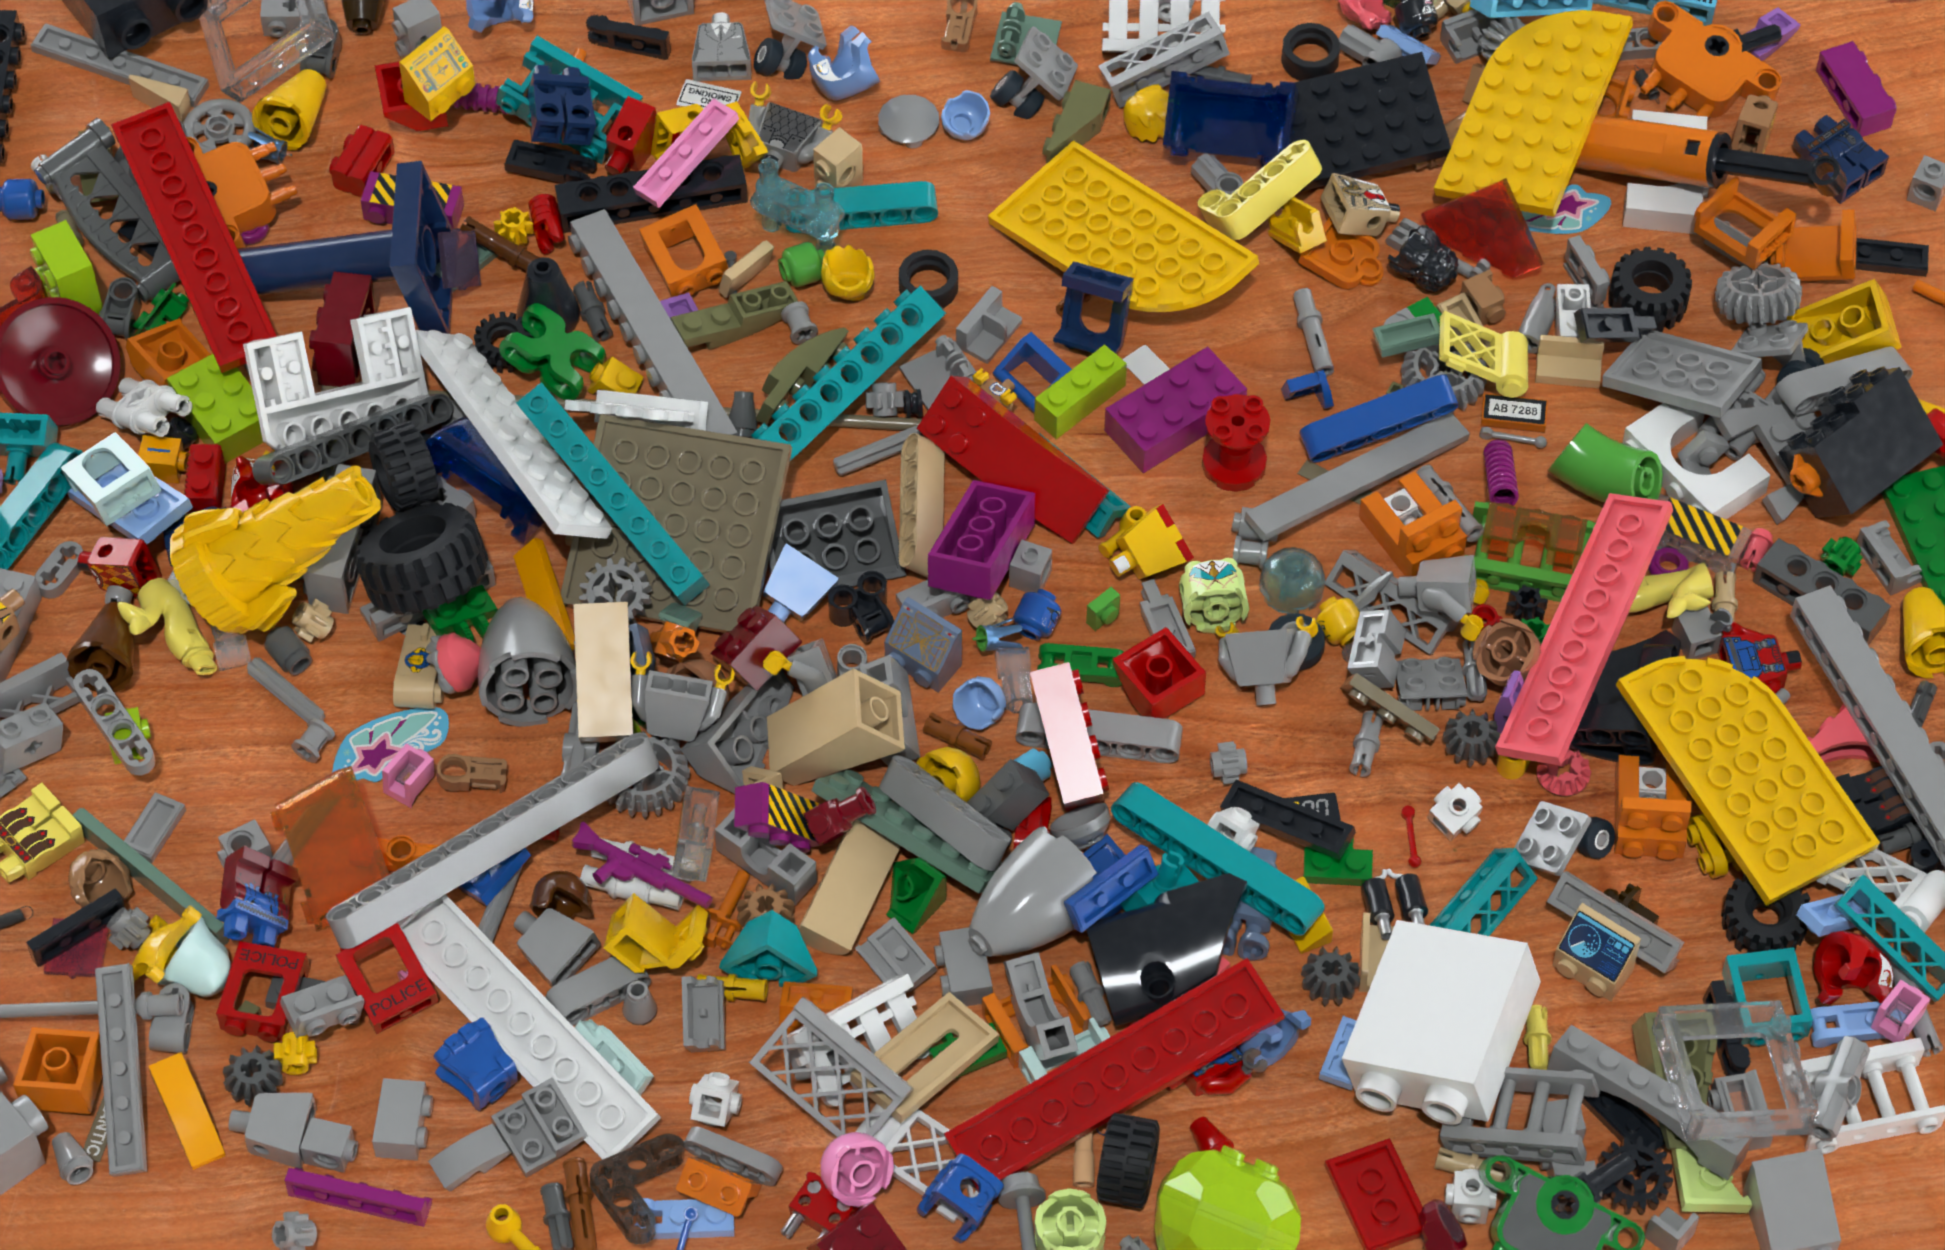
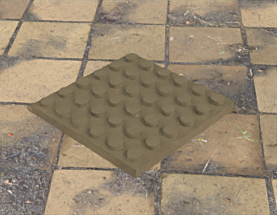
(713, 499)

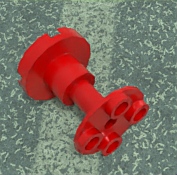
(1234, 453)

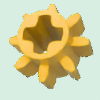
(514, 225)
(295, 1053)

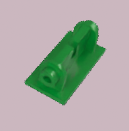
(166, 305)

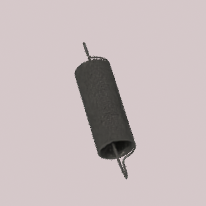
(1640, 76)
(12, 918)

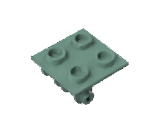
(1013, 30)

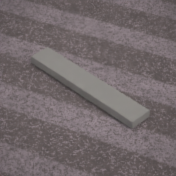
(86, 54)
(121, 1070)

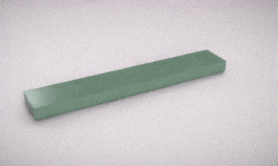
(145, 872)

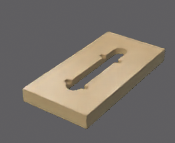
(943, 1017)

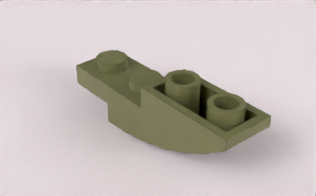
(739, 318)
(798, 369)

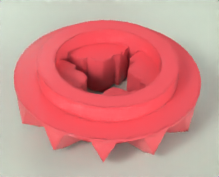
(1568, 783)

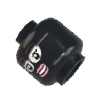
(1416, 17)

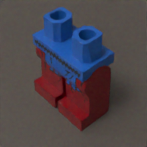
(255, 896)

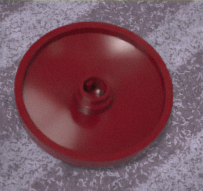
(57, 360)

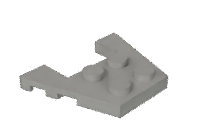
(1773, 427)

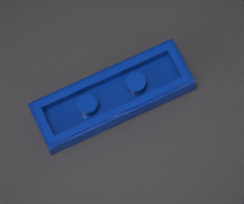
(1111, 888)

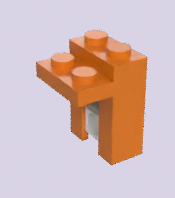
(1418, 532)
(1648, 818)

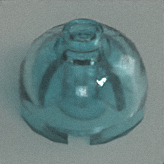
(1292, 580)

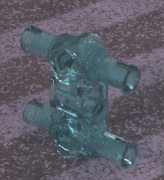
(796, 206)

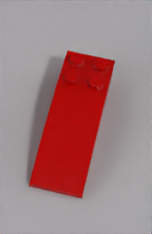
(1011, 454)

